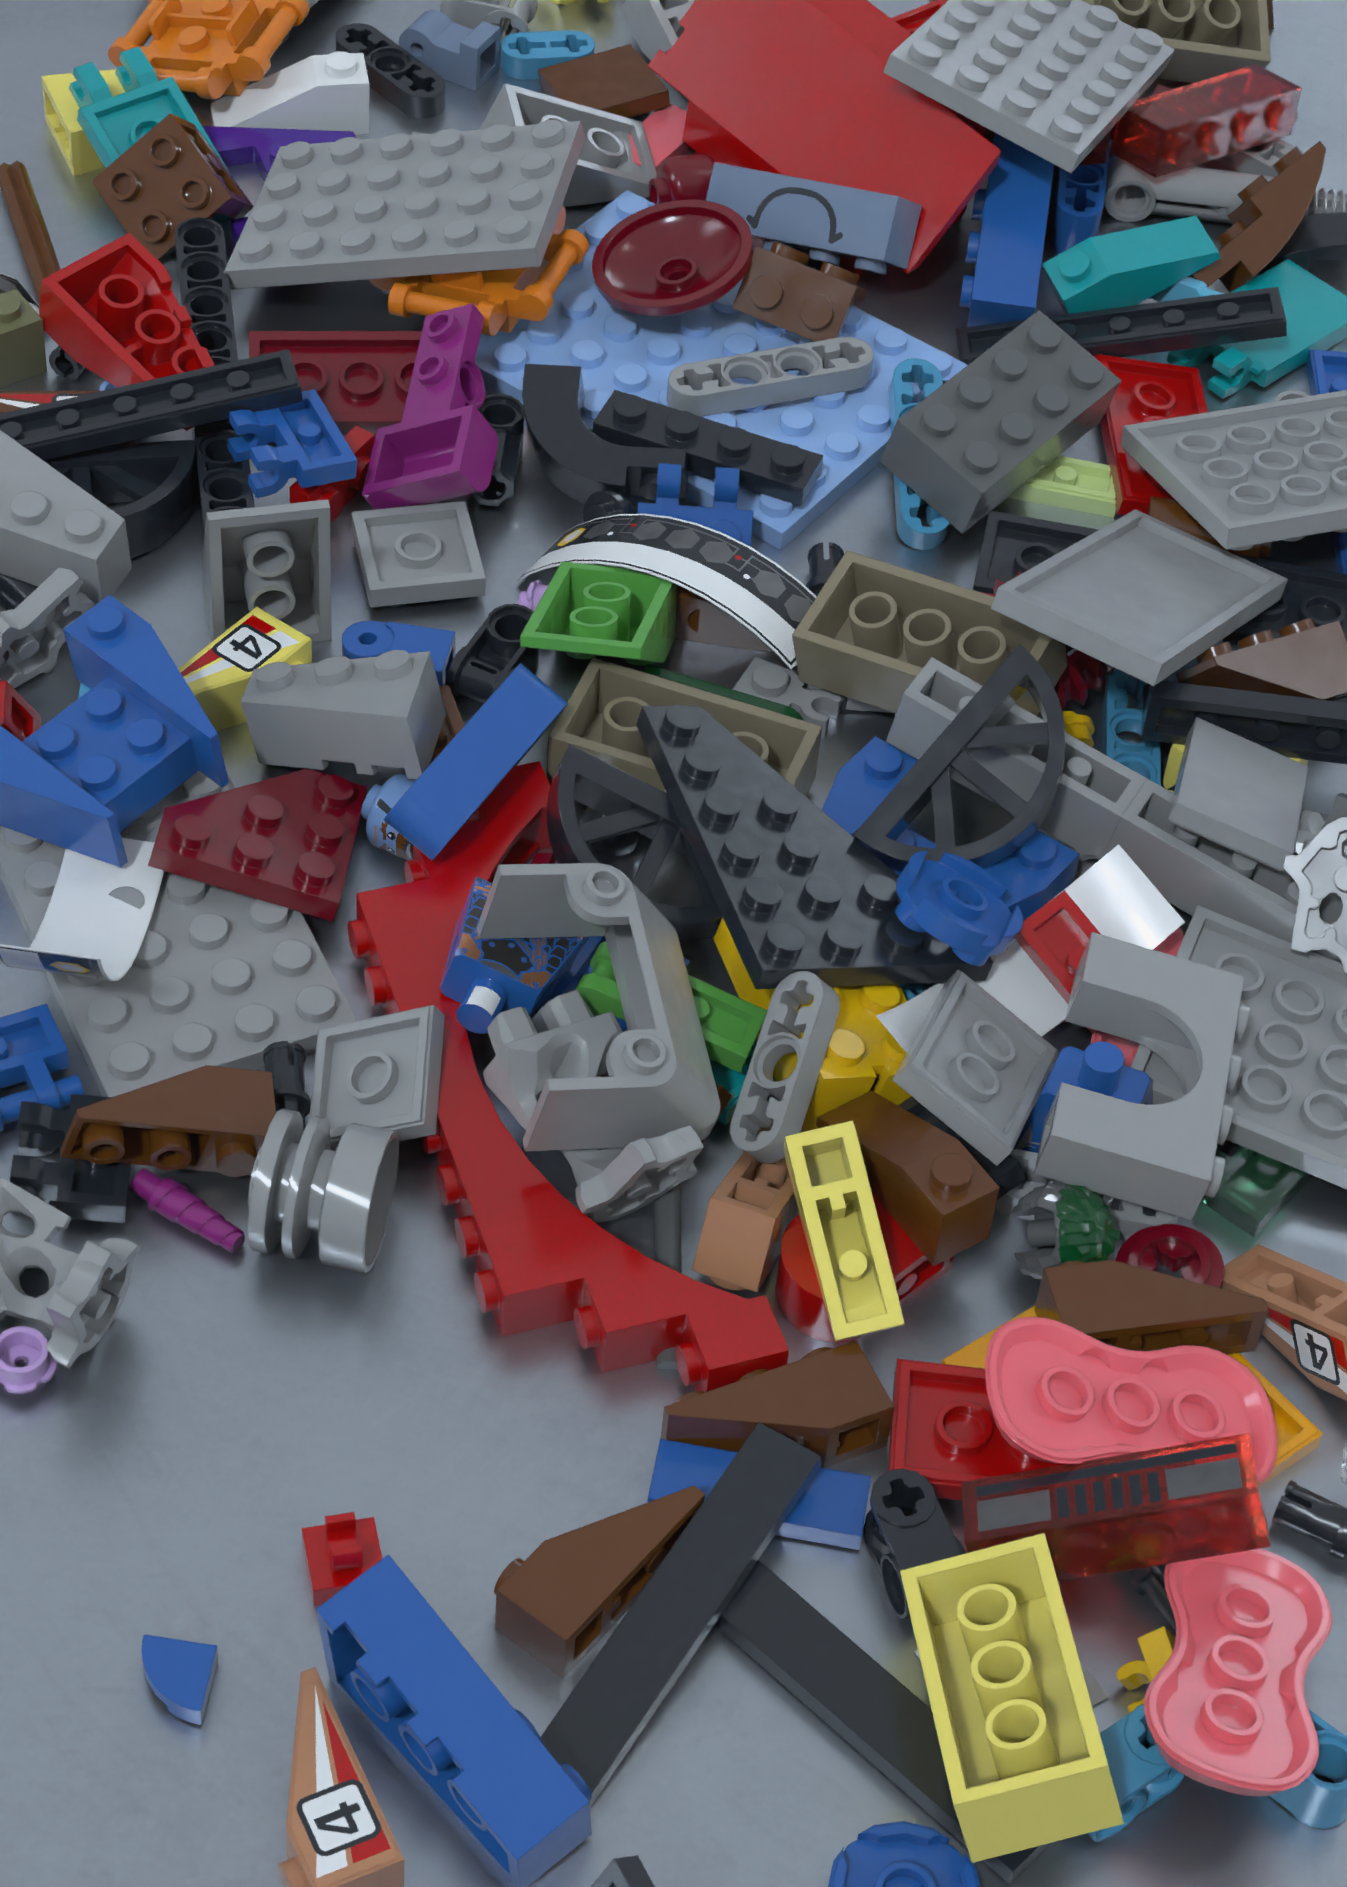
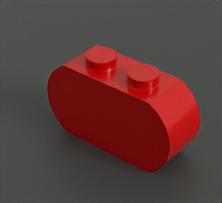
(798, 1286)

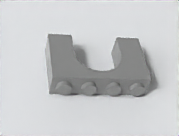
(1190, 1019)

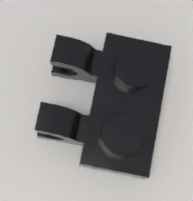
(77, 1186)

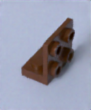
(166, 181)

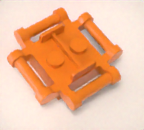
(211, 43)
(500, 294)

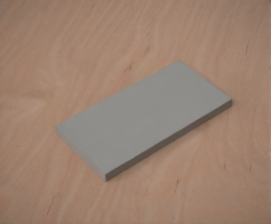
(1140, 596)

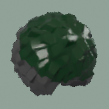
(1067, 1227)

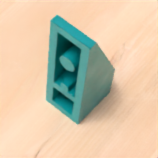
(1129, 265)

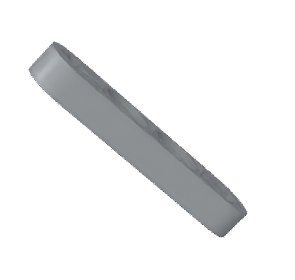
(831, 363)

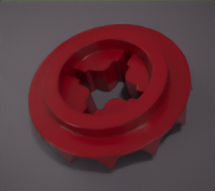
(1177, 1249)

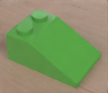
(605, 614)

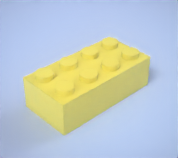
(1009, 1699)

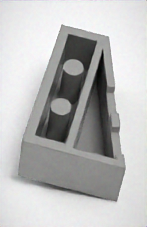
(56, 525)
(347, 711)

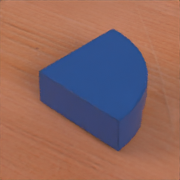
(180, 1674)

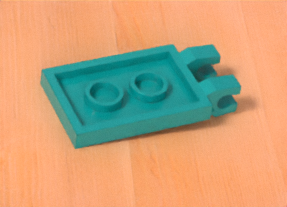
(122, 120)
(1314, 322)

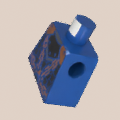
(502, 972)

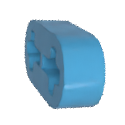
(529, 51)

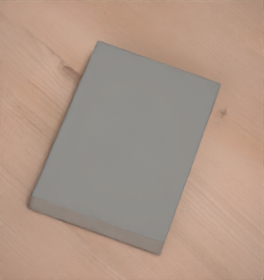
(1239, 794)
(976, 1067)

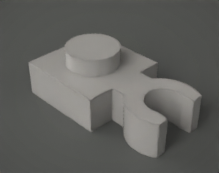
(784, 687)

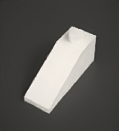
(309, 95)

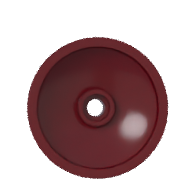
(673, 258)

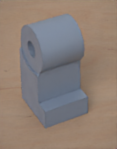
(454, 50)

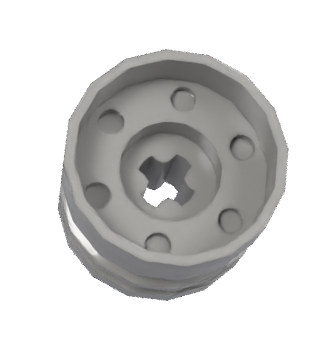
(309, 1188)

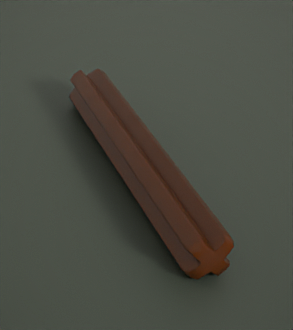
(28, 223)

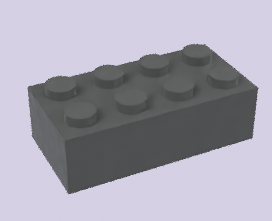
(999, 421)

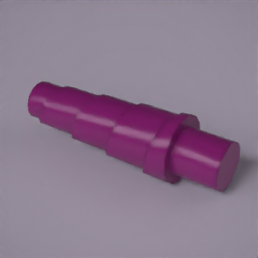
(182, 1207)

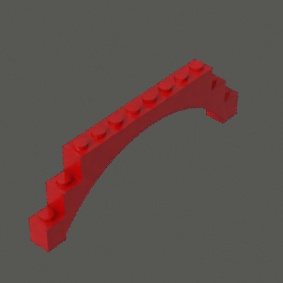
(531, 1245)

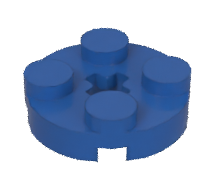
(957, 906)

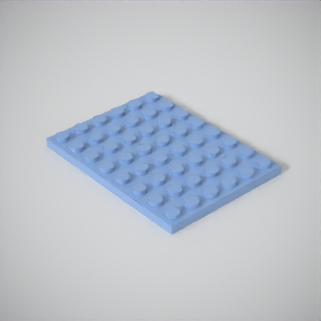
(640, 351)

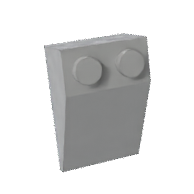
(606, 159)
(271, 562)

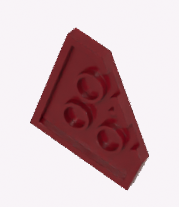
(268, 840)

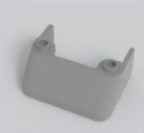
(657, 1066)

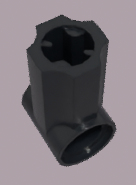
(507, 419)

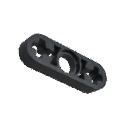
(412, 89)

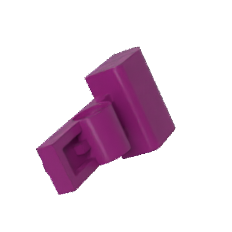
(443, 439)

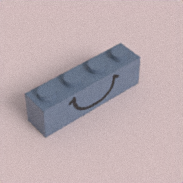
(820, 217)

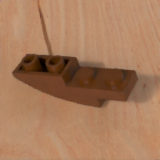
(1265, 218)

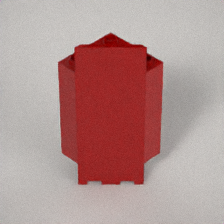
(808, 99)

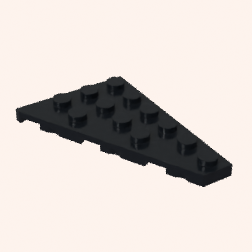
(782, 869)

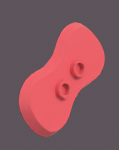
(1086, 1400)
(1233, 1689)

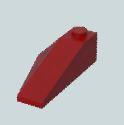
(120, 316)

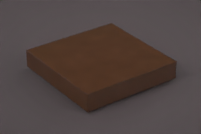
(607, 81)

